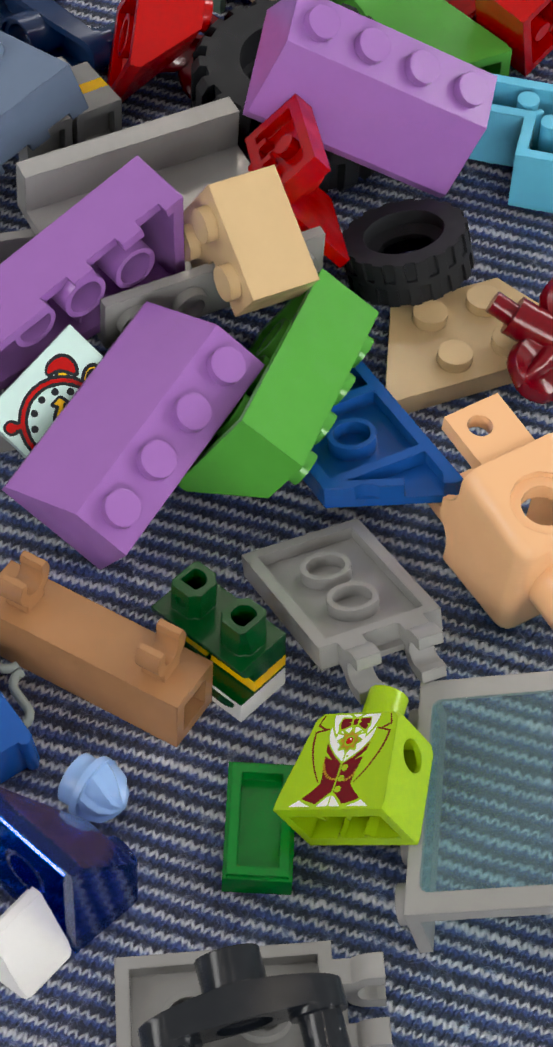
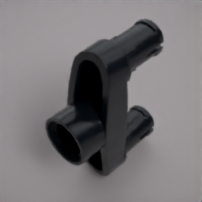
(243, 999)

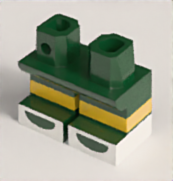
(230, 632)

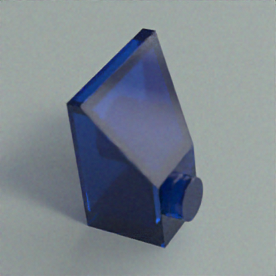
(71, 863)

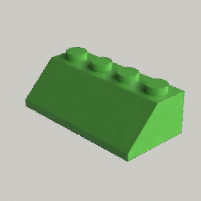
(290, 402)

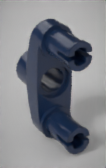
(57, 31)

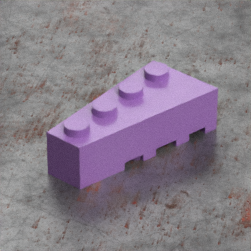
(101, 246)

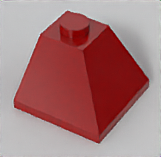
(151, 37)

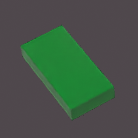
(256, 839)

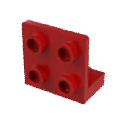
(296, 148)

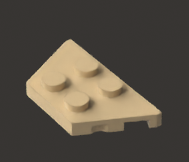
(448, 347)

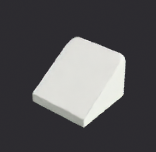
(30, 944)

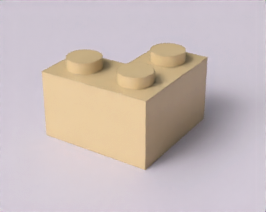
(251, 239)

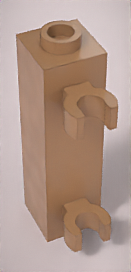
(101, 654)

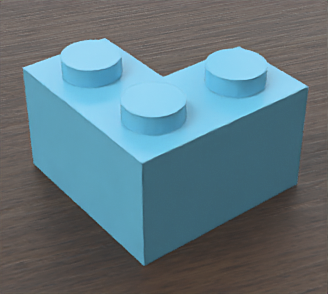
(522, 138)

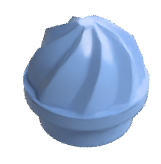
(94, 788)

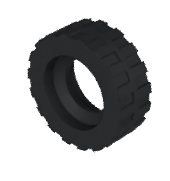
(395, 279)

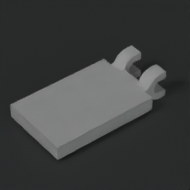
(349, 603)
(160, 981)

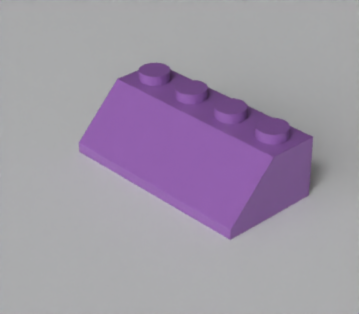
(372, 91)
(133, 431)

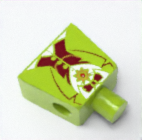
(360, 777)

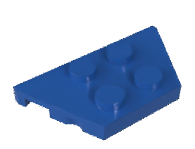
(377, 453)

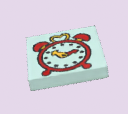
(45, 389)

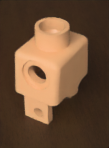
(489, 539)

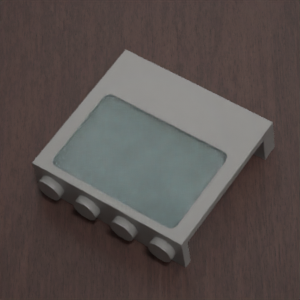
(486, 804)

